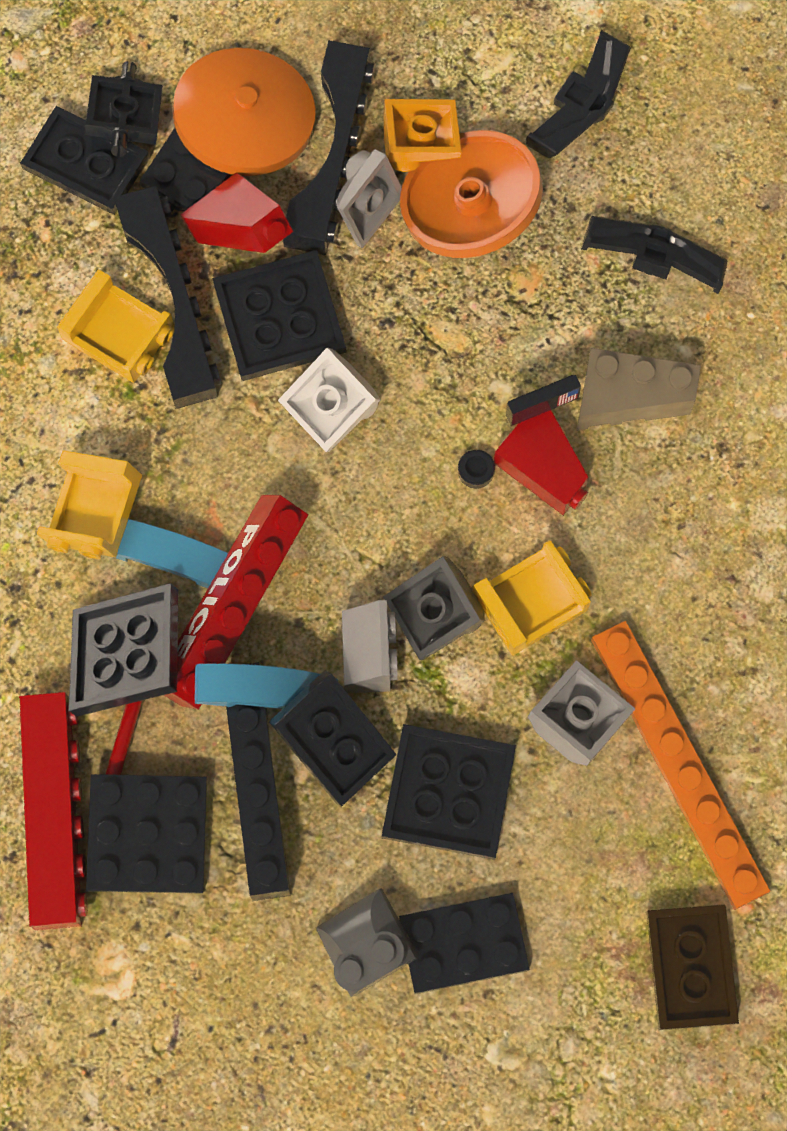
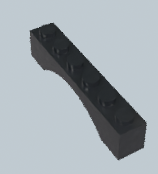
(313, 210)
(146, 229)
(258, 802)

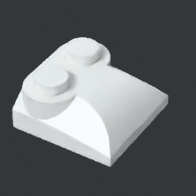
(330, 399)

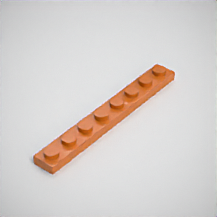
(680, 766)

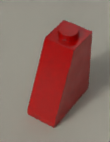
(237, 217)
(544, 462)

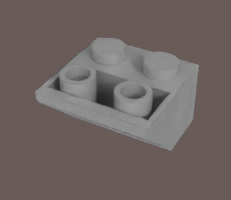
(366, 650)

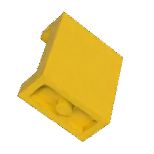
(116, 328)
(92, 505)
(533, 598)

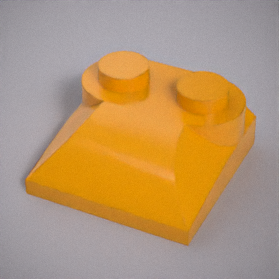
(420, 131)

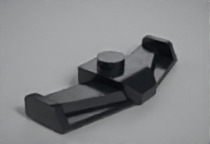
(583, 98)
(656, 250)

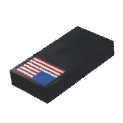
(543, 400)

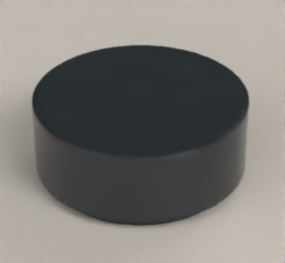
(476, 469)

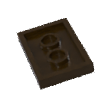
(692, 967)

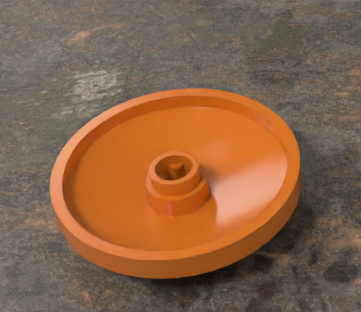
(243, 111)
(473, 200)

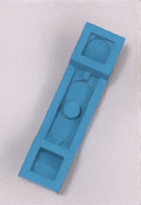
(170, 552)
(249, 685)

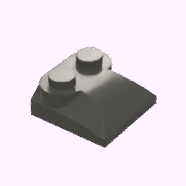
(435, 607)
(366, 943)

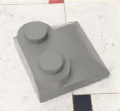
(368, 194)
(579, 715)

